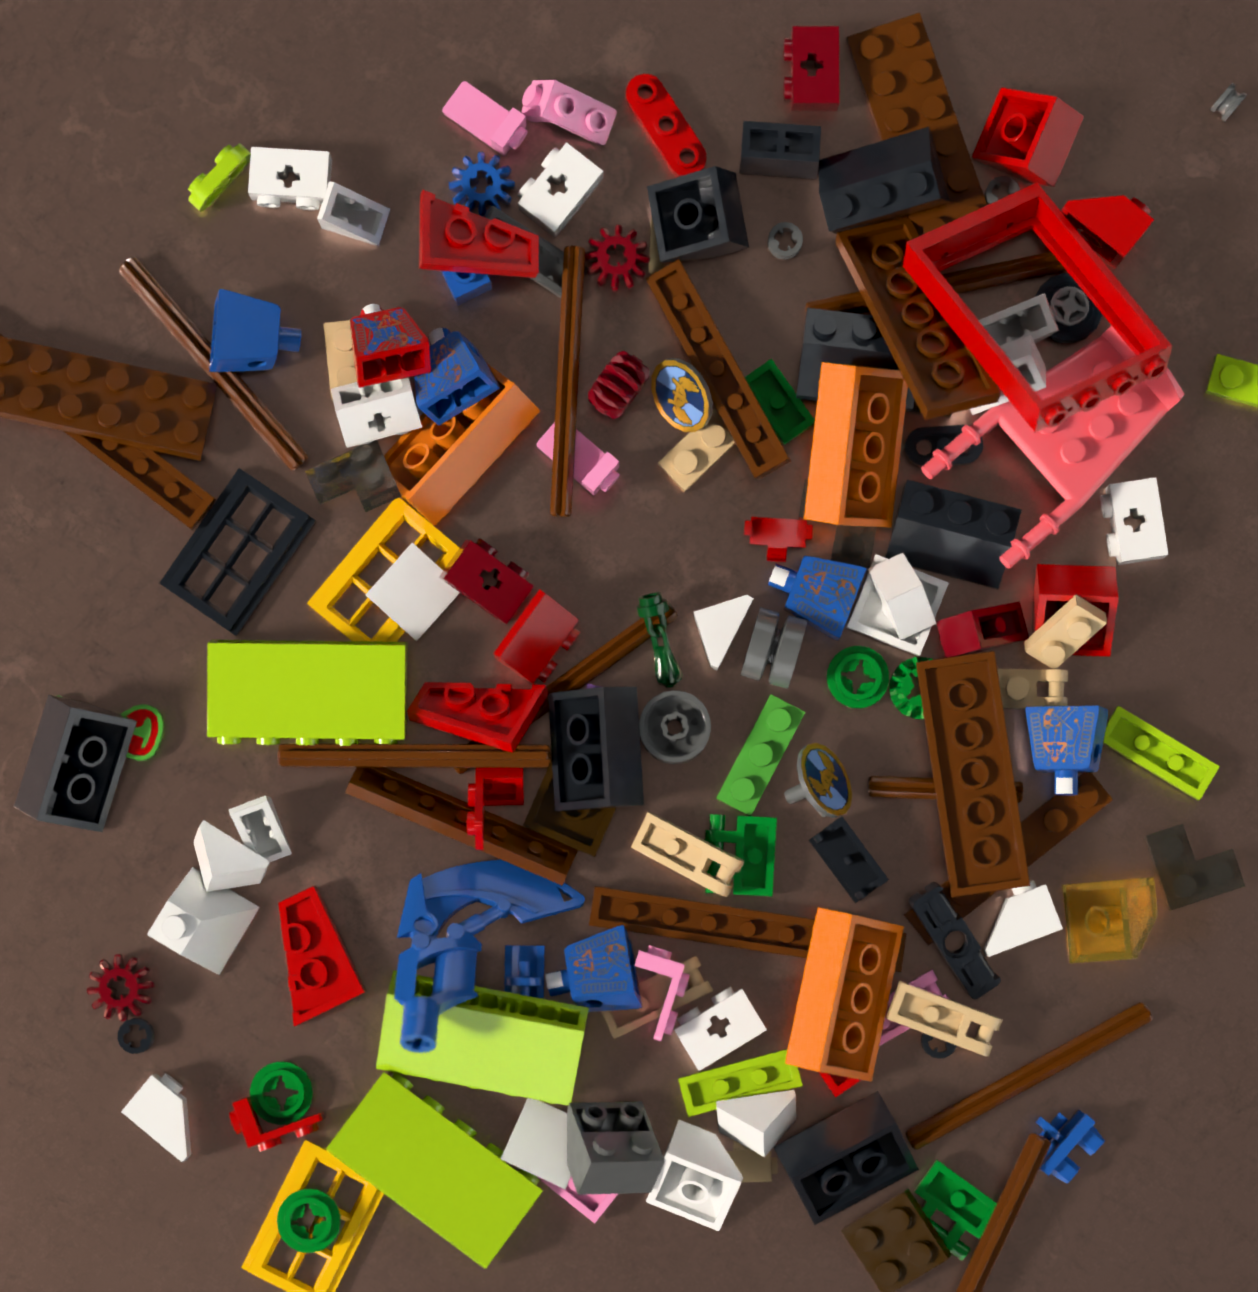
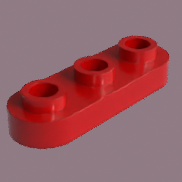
(668, 143)

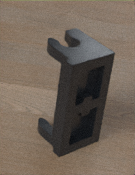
(780, 149)
(848, 859)

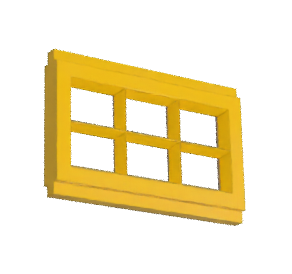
(359, 558)
(347, 1241)

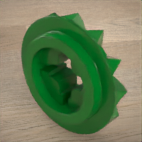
(872, 665)
(901, 686)
(269, 1107)
(297, 1235)

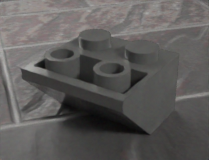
(612, 1148)

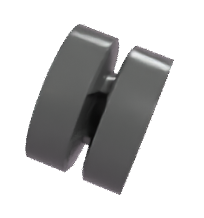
(774, 647)
(671, 707)

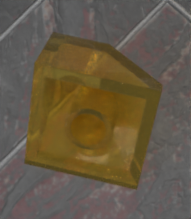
(1109, 918)

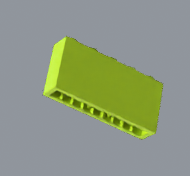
(306, 691)
(493, 1044)
(435, 1168)

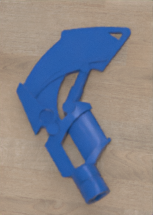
(430, 906)

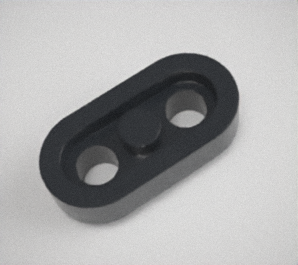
(938, 438)

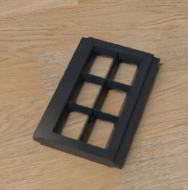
(207, 533)

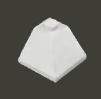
(203, 923)
(696, 1177)

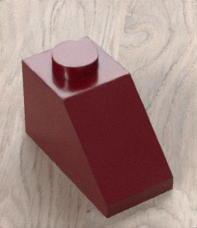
(982, 629)

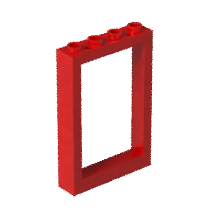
(1000, 222)

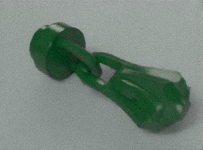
(666, 667)

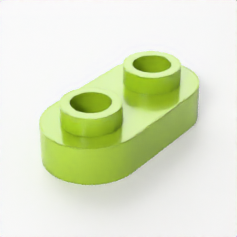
(209, 187)

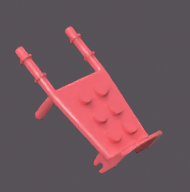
(1085, 446)

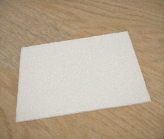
(412, 592)
(540, 1143)

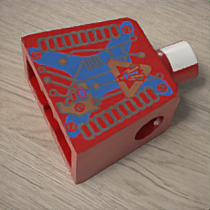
(387, 346)

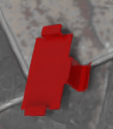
(778, 535)

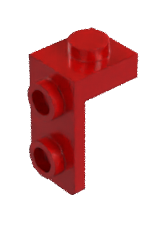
(492, 788)
(246, 1121)

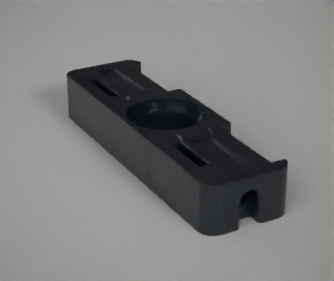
(967, 961)

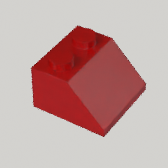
(1028, 136)
(1109, 224)
(1095, 584)
(537, 639)

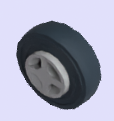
(1066, 293)

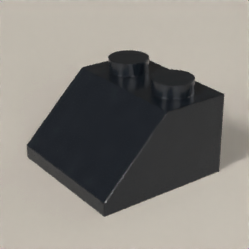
(698, 215)

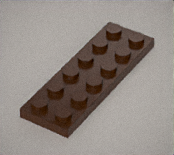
(908, 95)
(924, 346)
(104, 398)
(972, 774)

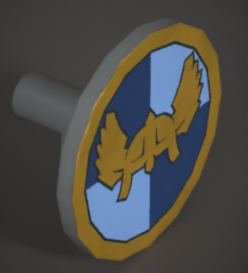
(681, 395)
(821, 781)

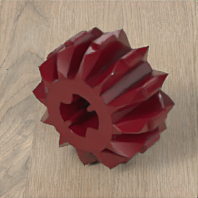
(602, 259)
(618, 384)
(108, 993)

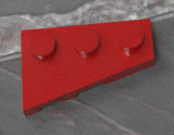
(470, 243)
(316, 957)

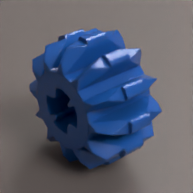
(470, 178)

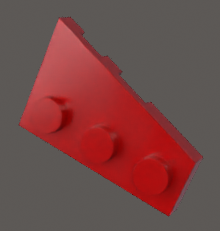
(479, 714)

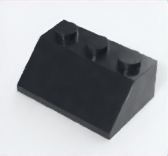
(881, 181)
(841, 340)
(953, 533)
(595, 748)
(74, 764)
(846, 1158)

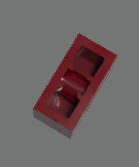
(819, 46)
(498, 600)

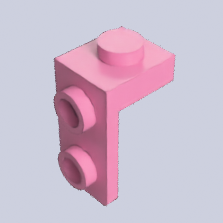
(569, 109)
(486, 118)
(591, 466)
(659, 962)

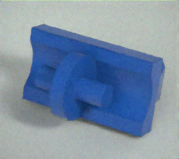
(524, 970)
(1076, 1131)

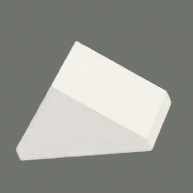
(352, 214)
(1024, 319)
(902, 596)
(719, 626)
(261, 828)
(226, 861)
(758, 1119)

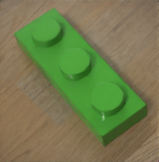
(760, 755)

